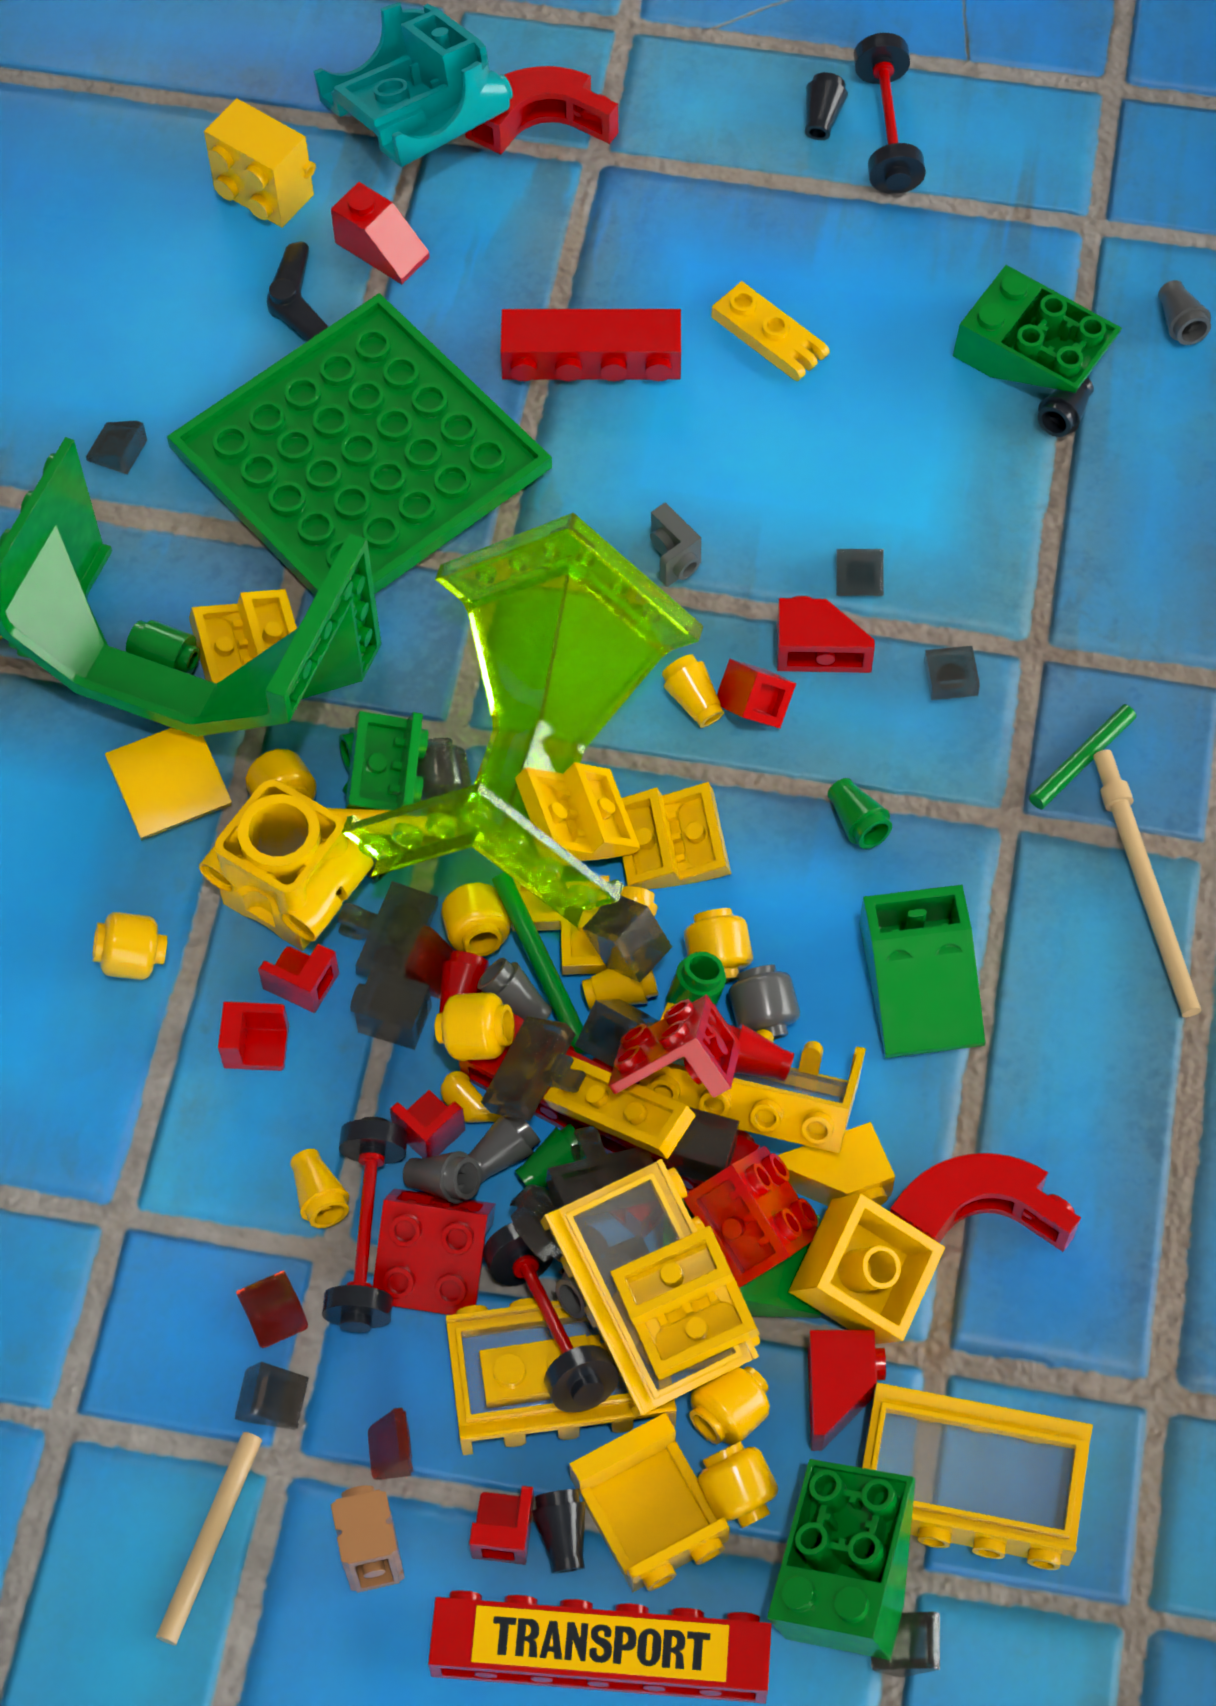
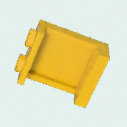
(648, 1505)

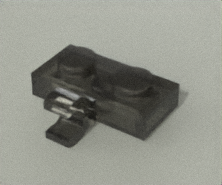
(389, 932)
(532, 1065)
(592, 1167)

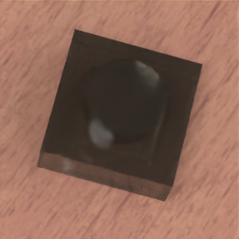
(951, 672)

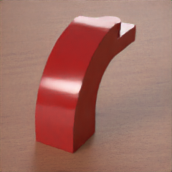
(548, 96)
(986, 1185)

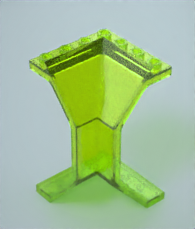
(560, 648)

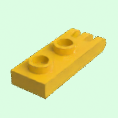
(769, 331)

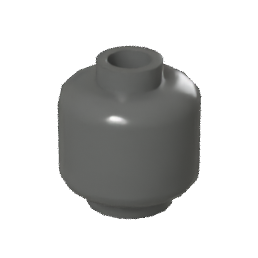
(764, 1000)

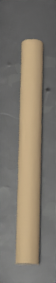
(208, 1538)

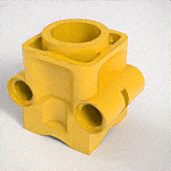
(285, 863)

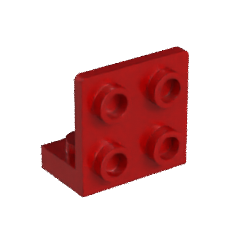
(687, 1031)
(754, 1214)
(431, 1251)

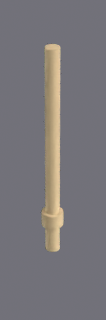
(1118, 800)

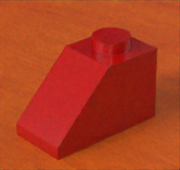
(377, 233)
(820, 638)
(840, 1379)

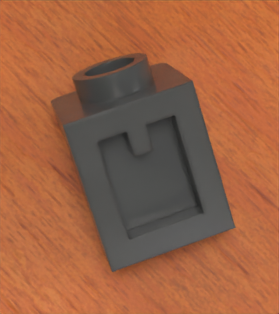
(676, 543)

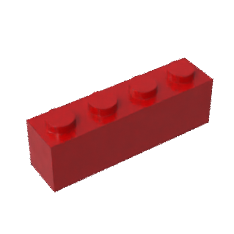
(591, 344)

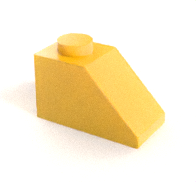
(832, 1175)

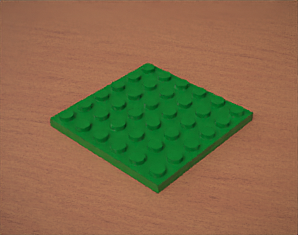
(360, 439)

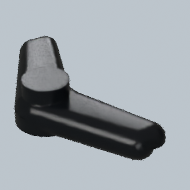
(285, 296)

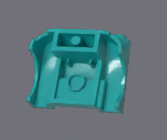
(419, 84)

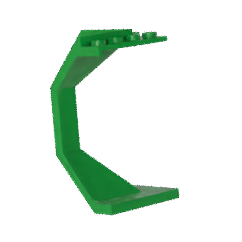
(44, 612)

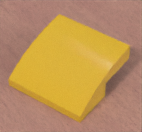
(240, 631)
(167, 780)
(579, 810)
(677, 838)
(684, 1303)

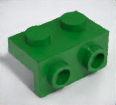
(386, 761)

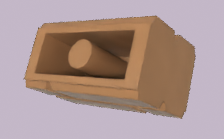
(367, 1539)

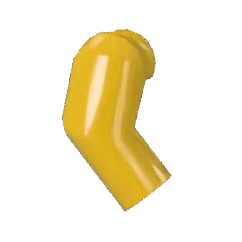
(459, 1089)

